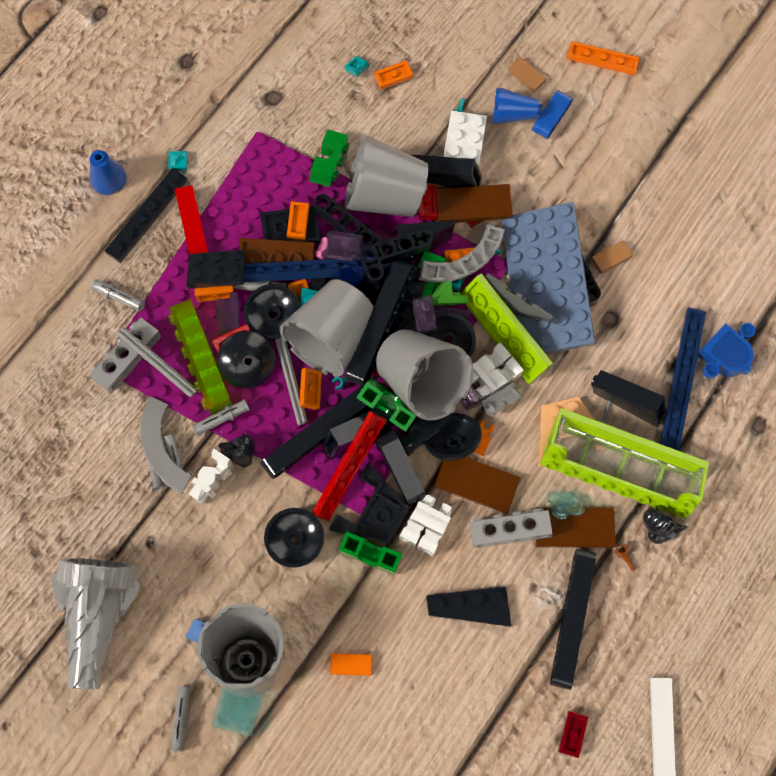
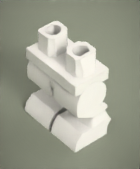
(488, 374)
(210, 477)
(430, 519)

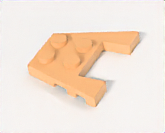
(549, 413)

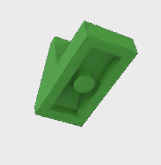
(444, 297)

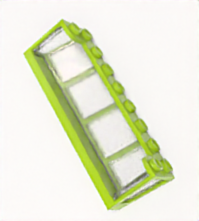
(625, 463)

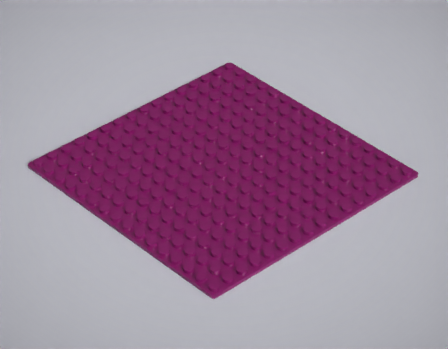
(263, 181)

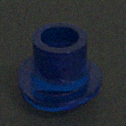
(351, 274)

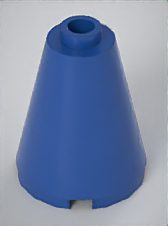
(514, 107)
(106, 173)

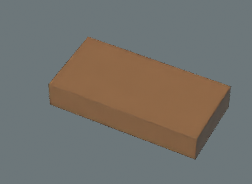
(527, 74)
(612, 257)

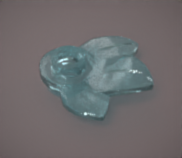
(565, 504)

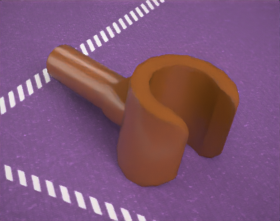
(625, 557)

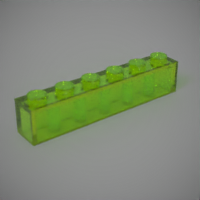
(200, 357)

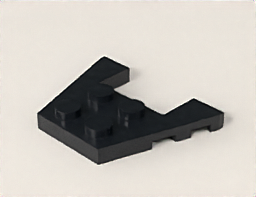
(425, 430)
(381, 515)

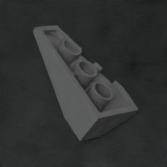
(518, 304)

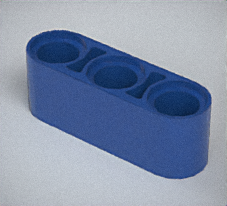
(552, 114)

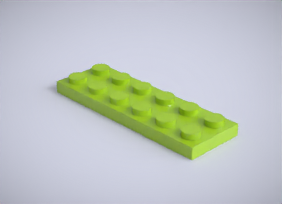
(505, 328)

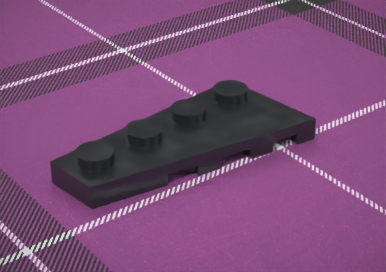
(478, 606)

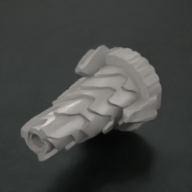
(93, 598)

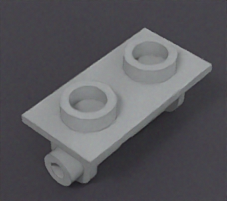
(501, 398)

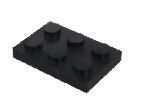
(276, 225)
(216, 269)

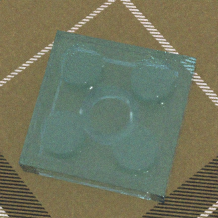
(236, 713)

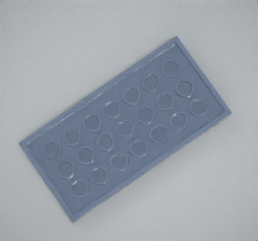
(550, 272)

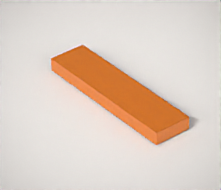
(603, 58)

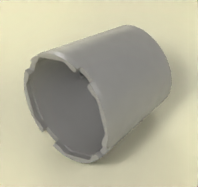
(386, 180)
(328, 327)
(425, 372)
(238, 636)

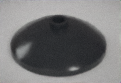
(265, 302)
(458, 328)
(238, 348)
(456, 439)
(290, 524)

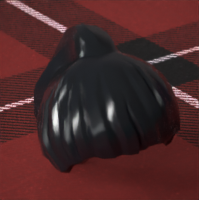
(239, 450)
(660, 526)

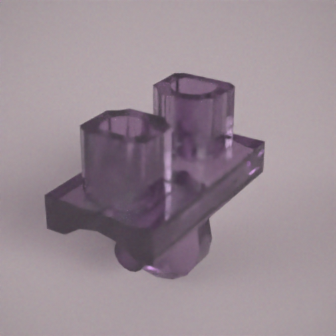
(424, 314)

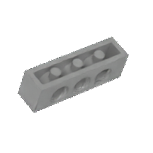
(124, 366)
(521, 533)

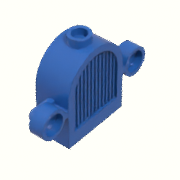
(728, 352)

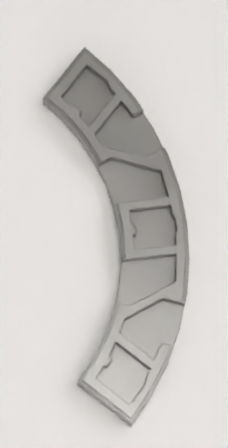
(466, 265)
(154, 449)

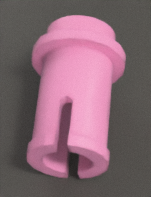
(322, 246)

